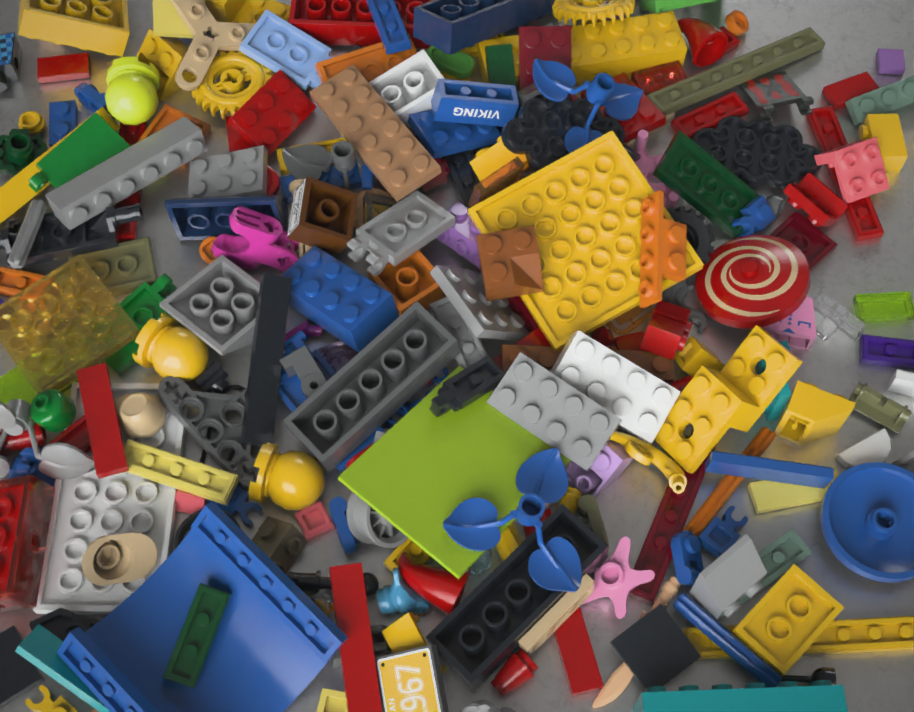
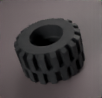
(697, 231)

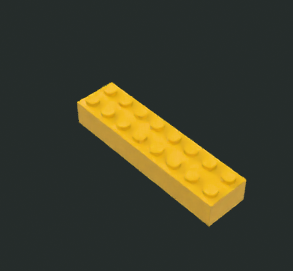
(611, 48)

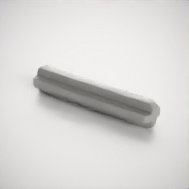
(27, 234)

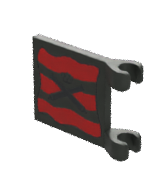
(775, 91)

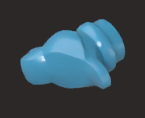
(400, 597)

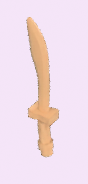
(622, 675)

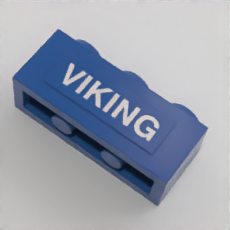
(474, 102)

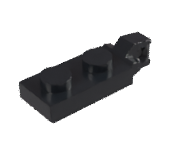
(467, 386)

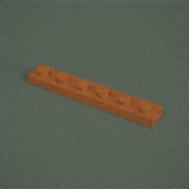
(546, 357)

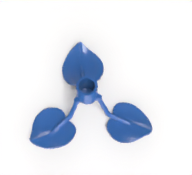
(557, 80)
(542, 481)

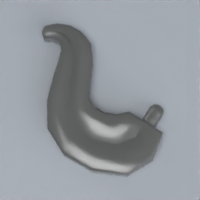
(676, 295)

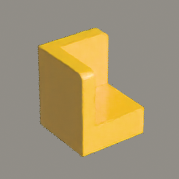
(695, 355)

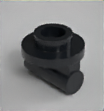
(212, 378)

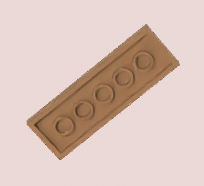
(375, 133)

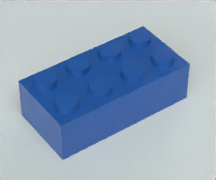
(339, 299)

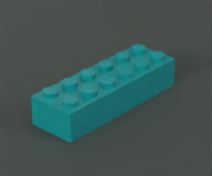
(755, 697)

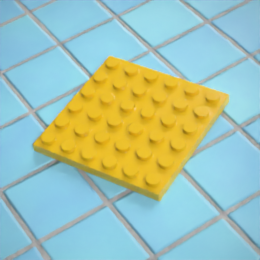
(585, 236)

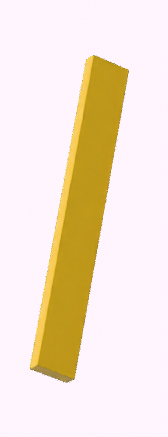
(838, 638)

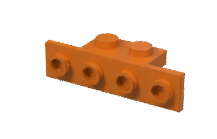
(661, 249)

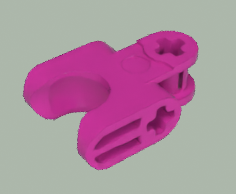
(260, 241)

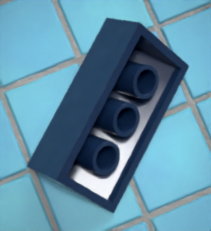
(209, 216)

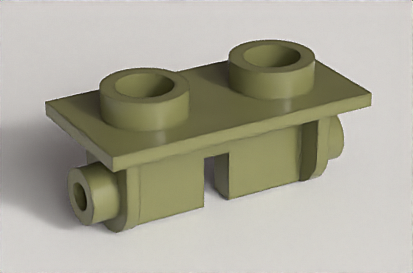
(879, 407)

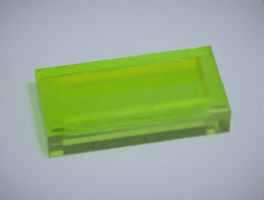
(884, 307)

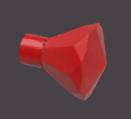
(603, 335)

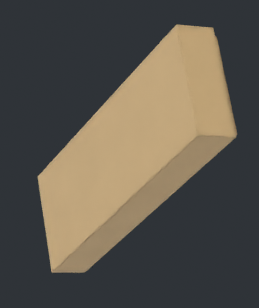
(556, 616)

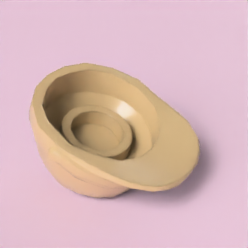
(140, 414)

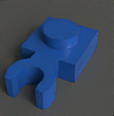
(756, 216)
(239, 505)
(722, 533)

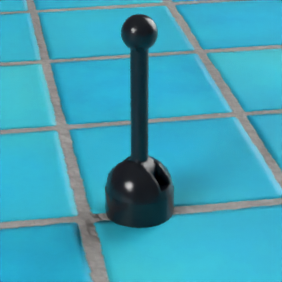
(823, 673)

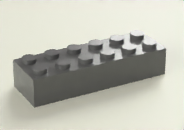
(372, 386)

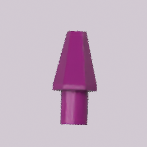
(308, 330)

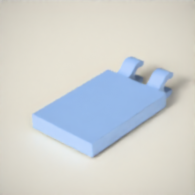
(287, 48)

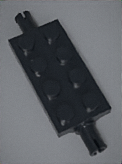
(58, 242)

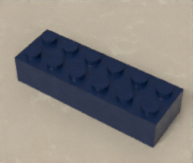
(463, 23)

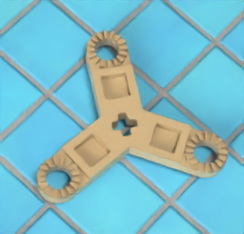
(202, 50)

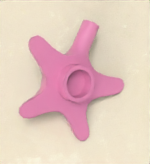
(616, 578)

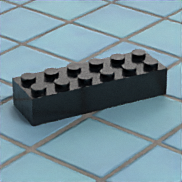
(509, 603)

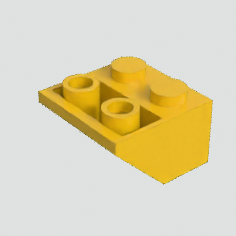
(167, 56)
(812, 414)

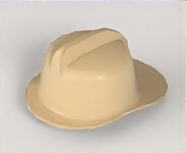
(119, 558)

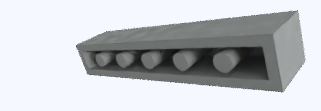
(126, 172)

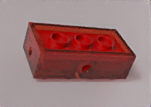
(23, 538)

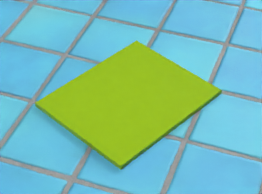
(435, 464)

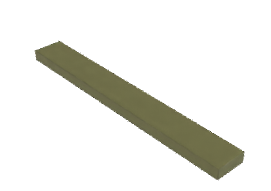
(736, 71)

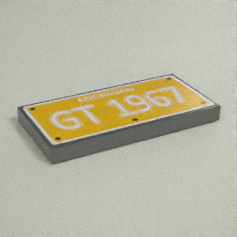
(411, 681)

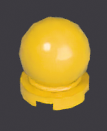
(171, 349)
(289, 479)

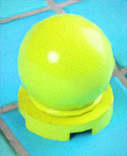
(132, 90)

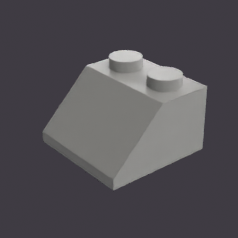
(729, 579)

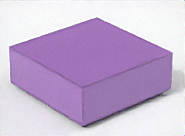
(890, 61)

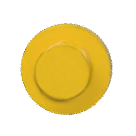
(32, 121)

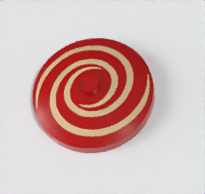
(753, 281)

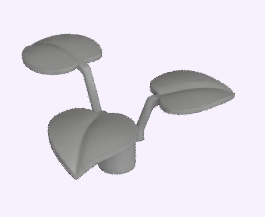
(57, 459)

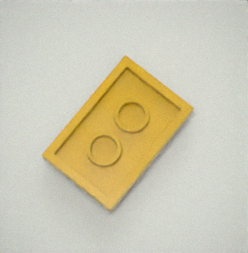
(787, 620)

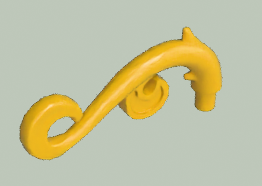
(648, 454)

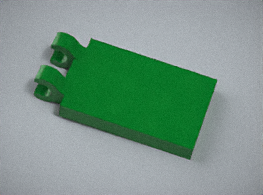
(78, 153)
(140, 307)

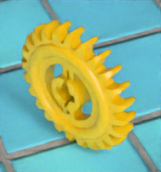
(592, 10)
(230, 92)

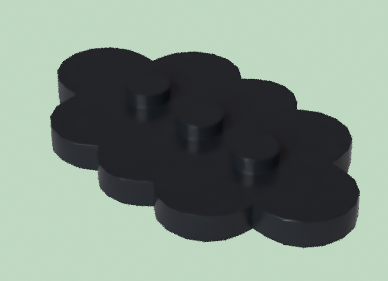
(543, 126)
(759, 151)

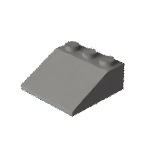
(217, 305)

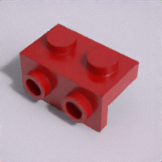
(816, 200)

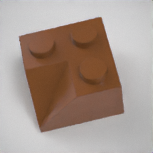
(509, 263)

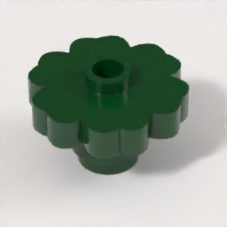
(19, 150)

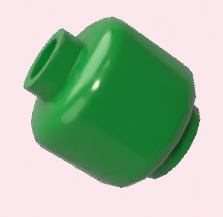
(52, 410)

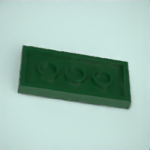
(704, 183)

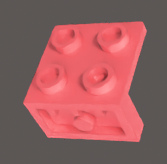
(857, 168)

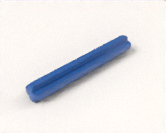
(727, 641)

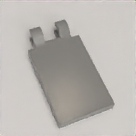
(399, 232)

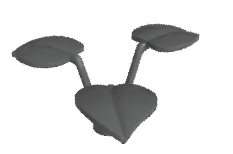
(314, 159)

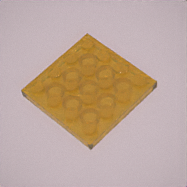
(63, 325)

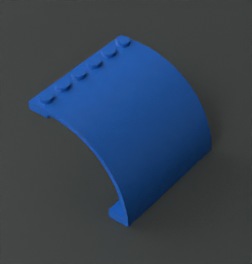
(262, 652)

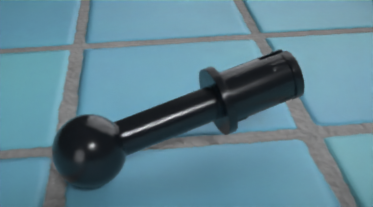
(314, 582)

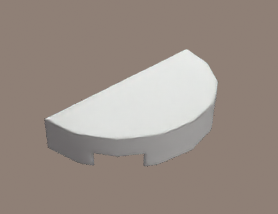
(872, 449)

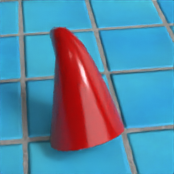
(704, 40)
(433, 583)

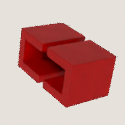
(667, 330)

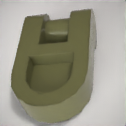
(589, 511)

